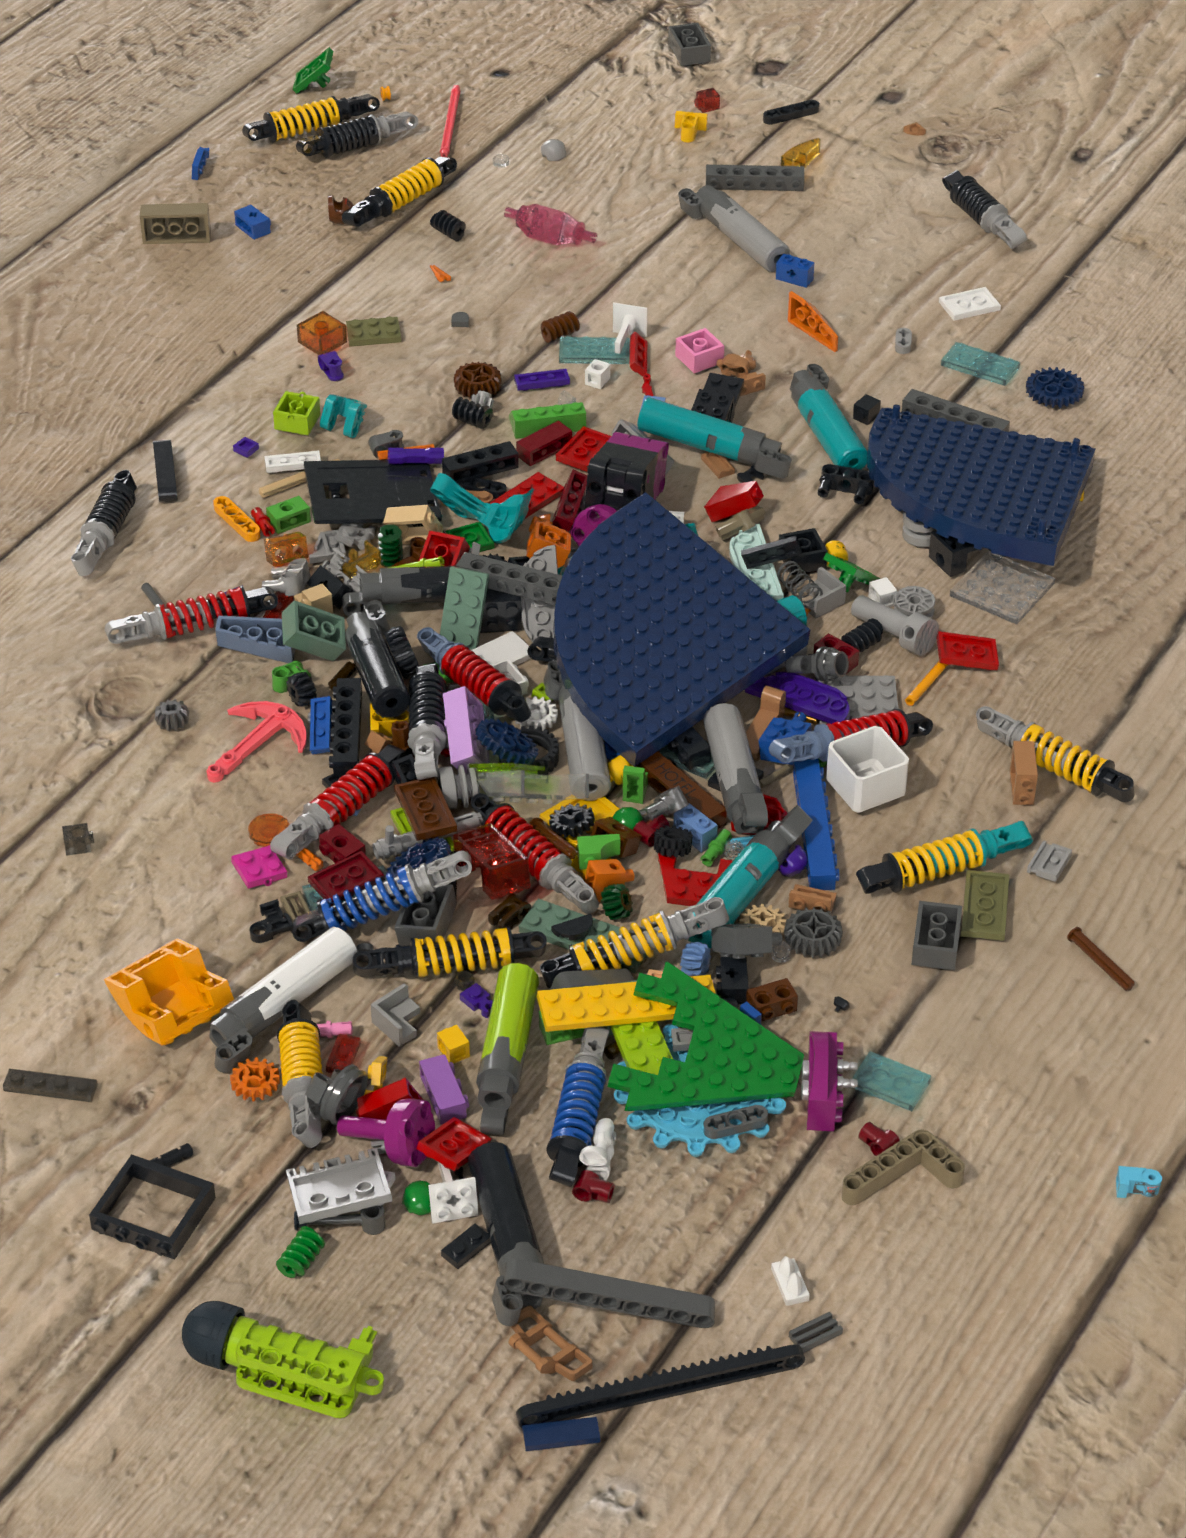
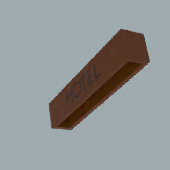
(665, 775)

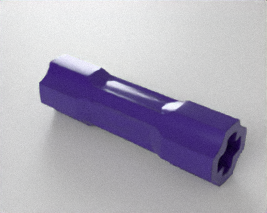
(402, 455)

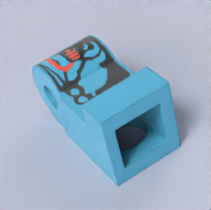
(1137, 1181)

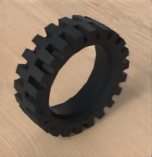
(545, 740)

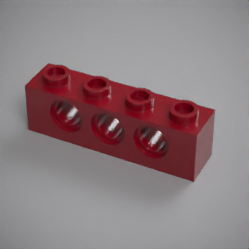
(570, 500)

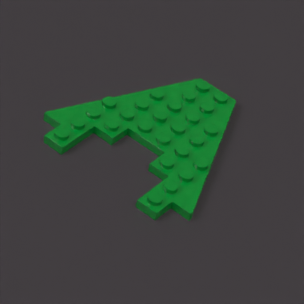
(727, 1055)

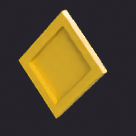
(601, 808)

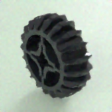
(402, 651)

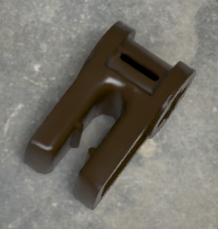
(509, 912)

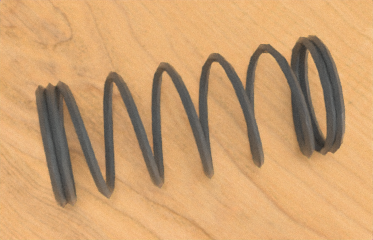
(799, 574)

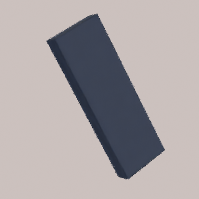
(561, 1434)

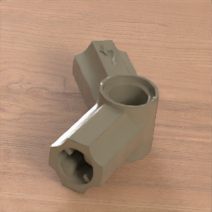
(741, 521)

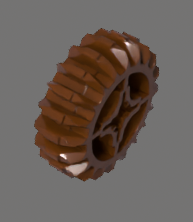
(477, 377)

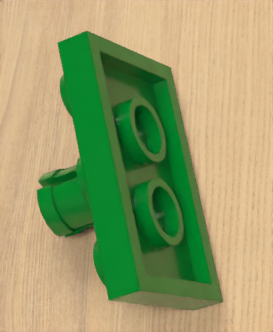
(314, 72)
(849, 571)

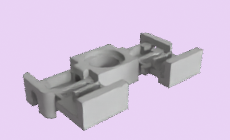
(335, 566)

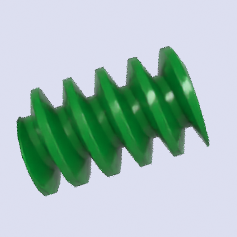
(300, 1253)

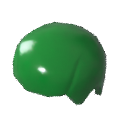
(628, 816)
(417, 1198)

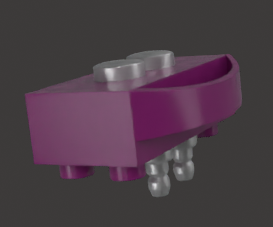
(822, 1081)

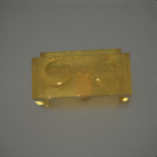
(366, 561)

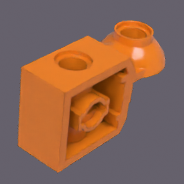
(546, 534)

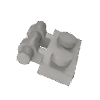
(354, 534)

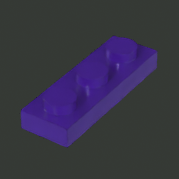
(541, 379)

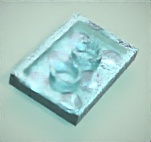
(891, 1081)

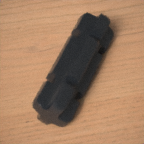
(174, 1156)

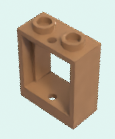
(1023, 772)

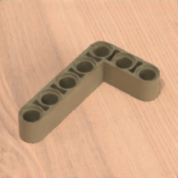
(915, 1149)

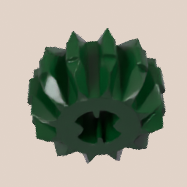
(616, 901)

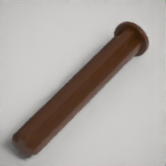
(565, 847)
(1100, 958)

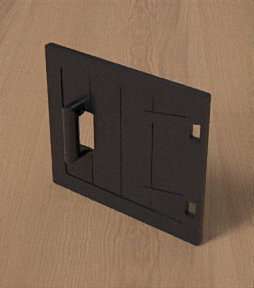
(371, 489)

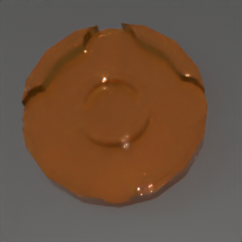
(266, 827)

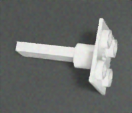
(626, 321)
(452, 1198)

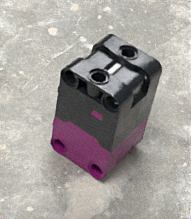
(625, 470)

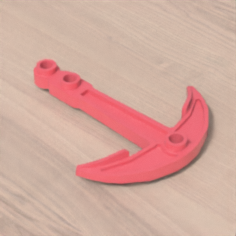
(276, 717)

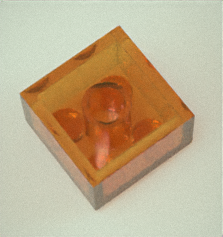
(321, 333)

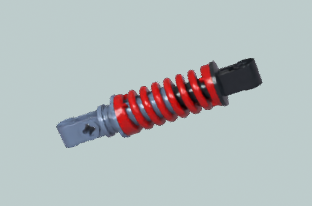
(474, 673)
(815, 743)

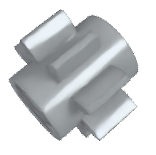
(483, 399)

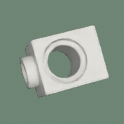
(597, 374)
(882, 592)

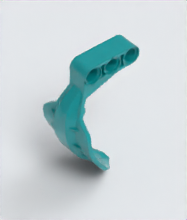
(499, 518)

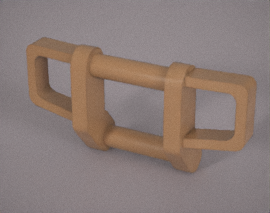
(548, 1365)

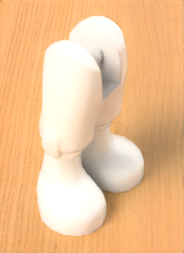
(599, 1156)

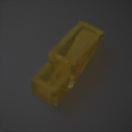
(801, 154)

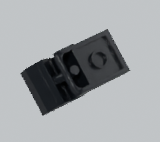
(719, 396)

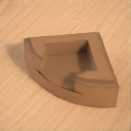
(914, 129)

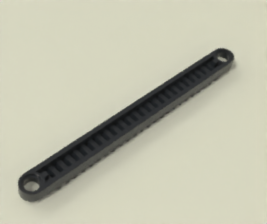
(661, 1385)

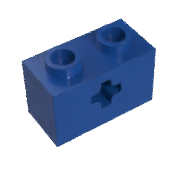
(252, 222)
(795, 270)

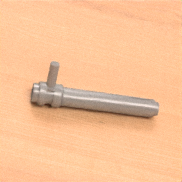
(395, 844)

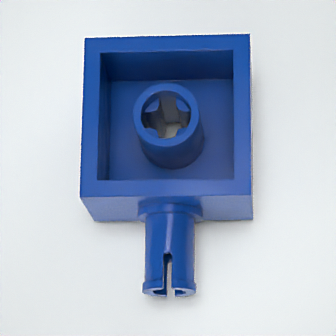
(779, 729)

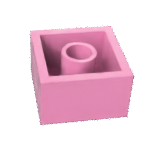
(699, 350)

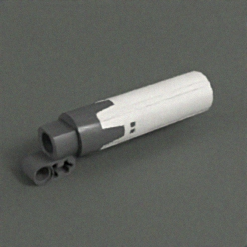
(264, 1001)

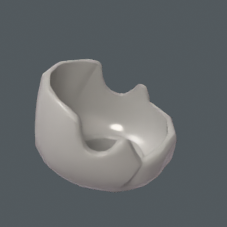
(553, 150)

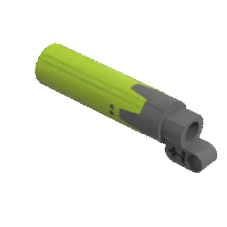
(505, 1044)

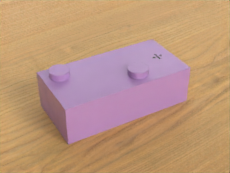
(463, 716)

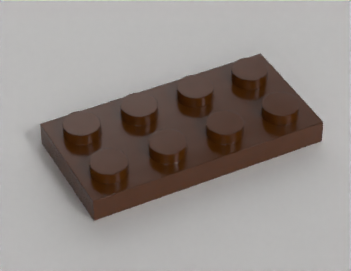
(425, 808)

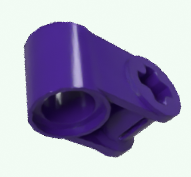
(331, 365)

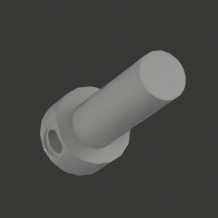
(915, 632)

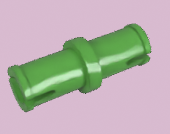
(716, 847)

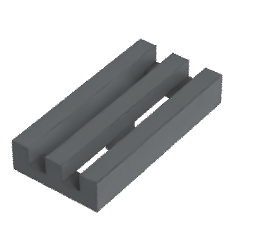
(814, 1328)

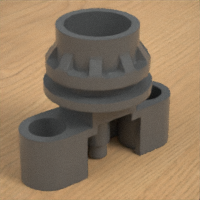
(825, 663)

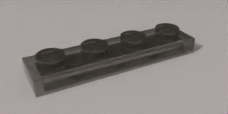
(50, 1085)

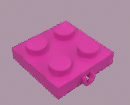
(259, 866)

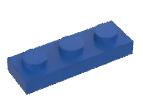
(320, 725)

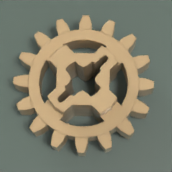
(764, 916)

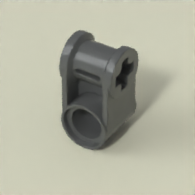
(385, 440)

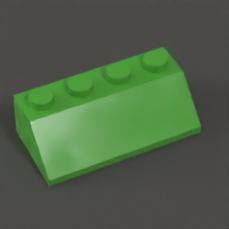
(527, 421)

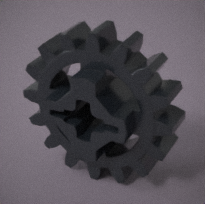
(572, 820)

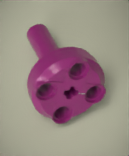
(588, 521)
(401, 1131)

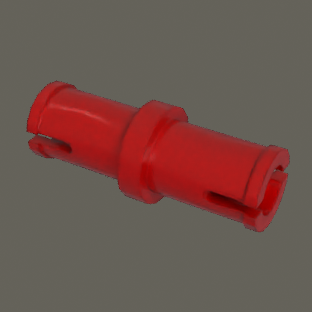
(262, 521)

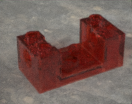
(501, 862)

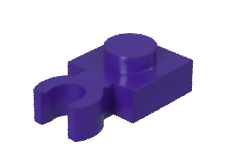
(477, 998)

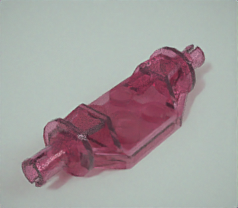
(550, 225)

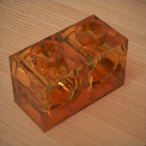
(285, 544)

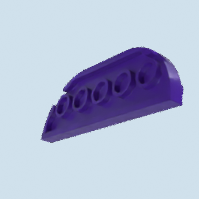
(806, 696)

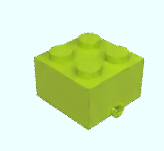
(296, 413)

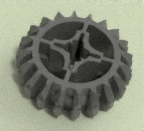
(800, 933)

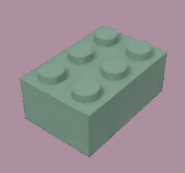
(313, 631)

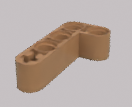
(771, 706)

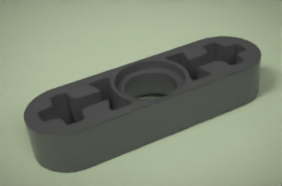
(729, 1129)

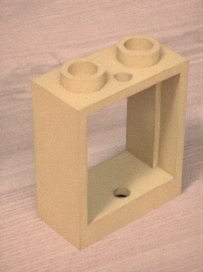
(413, 515)

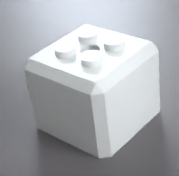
(867, 768)

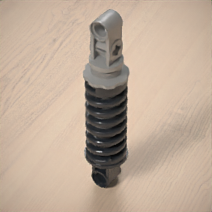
(426, 719)

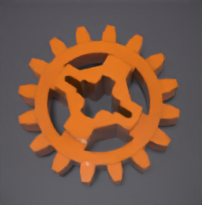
(255, 1079)

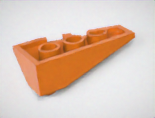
(809, 320)

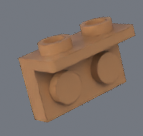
(753, 383)

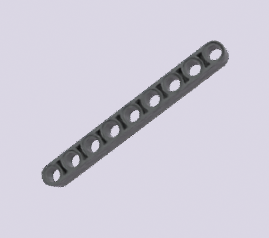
(609, 1293)

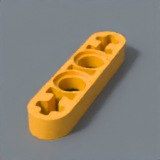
(239, 517)

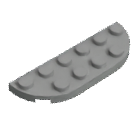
(538, 615)

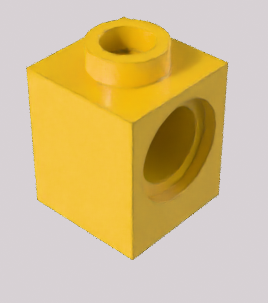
(453, 1044)

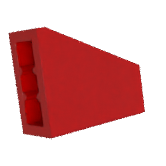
(733, 499)
(379, 1102)

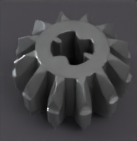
(171, 715)

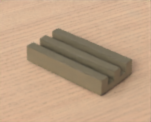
(290, 897)

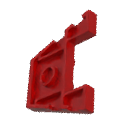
(686, 886)

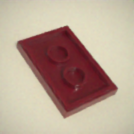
(345, 876)

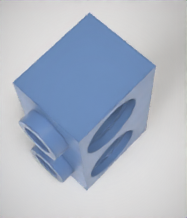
(701, 826)

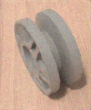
(913, 600)

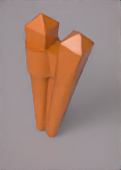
(439, 274)

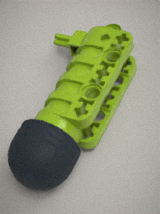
(223, 1336)

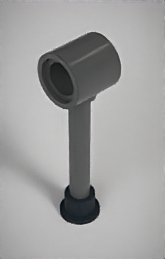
(371, 1220)

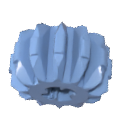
(695, 959)

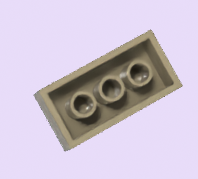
(175, 223)

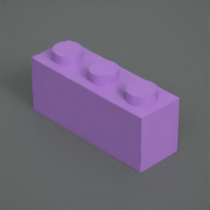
(443, 1088)

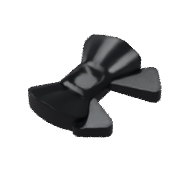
(747, 475)

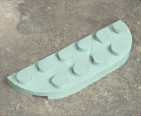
(764, 575)

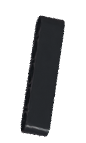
(165, 471)

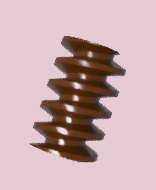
(559, 326)

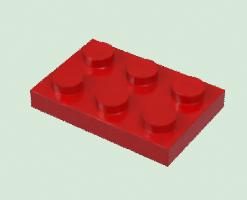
(582, 448)
(967, 651)
(452, 1143)

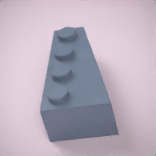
(254, 636)

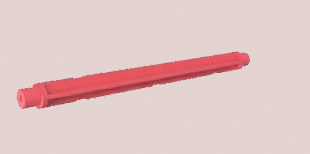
(449, 125)

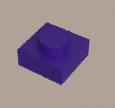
(246, 447)

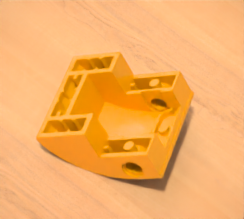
(169, 992)

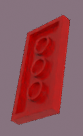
(545, 492)

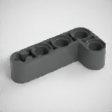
(590, 978)

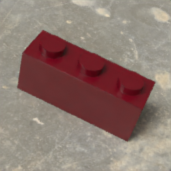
(543, 443)

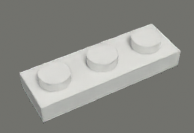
(290, 461)

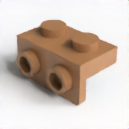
(811, 897)

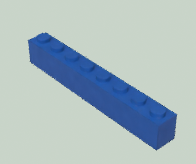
(816, 837)

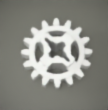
(538, 713)

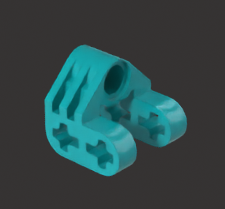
(346, 407)

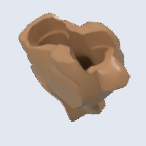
(737, 365)

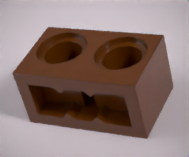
(773, 999)

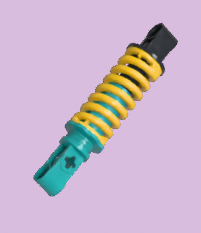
(942, 857)

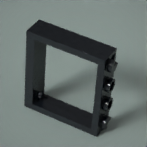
(164, 1177)

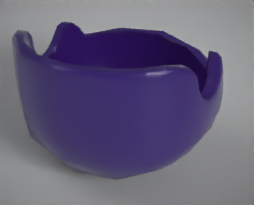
(795, 862)

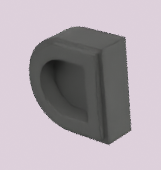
(460, 319)

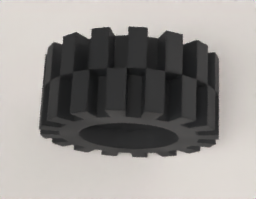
(673, 841)

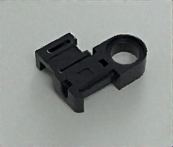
(272, 924)

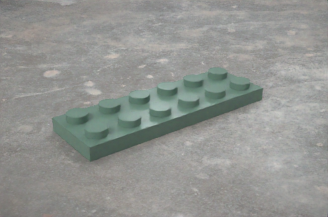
(546, 914)

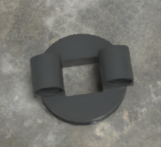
(338, 1093)

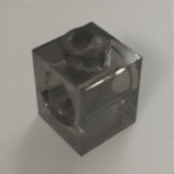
(77, 839)

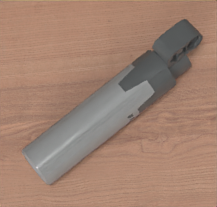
(735, 224)
(582, 741)
(735, 768)

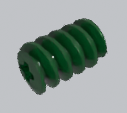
(390, 545)

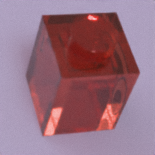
(707, 100)

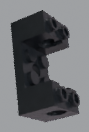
(949, 553)

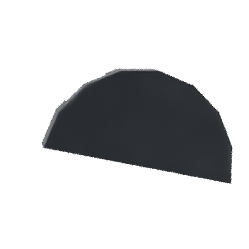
(574, 928)

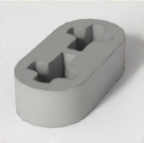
(903, 344)

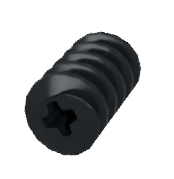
(448, 225)
(472, 413)
(864, 635)

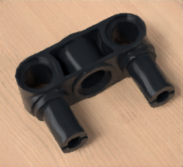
(845, 480)

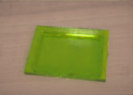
(492, 767)

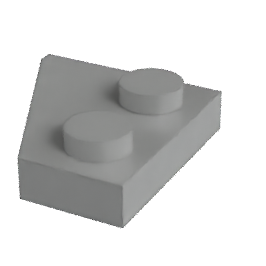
(324, 547)

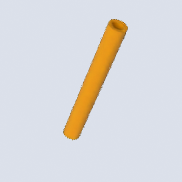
(925, 683)

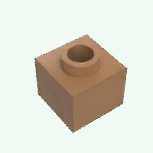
(377, 741)

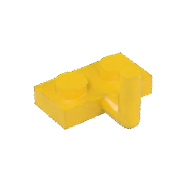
(377, 1073)

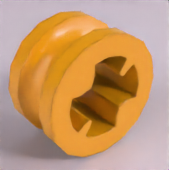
(385, 93)

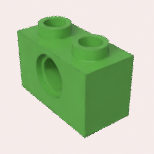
(288, 514)

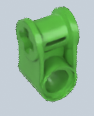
(281, 674)

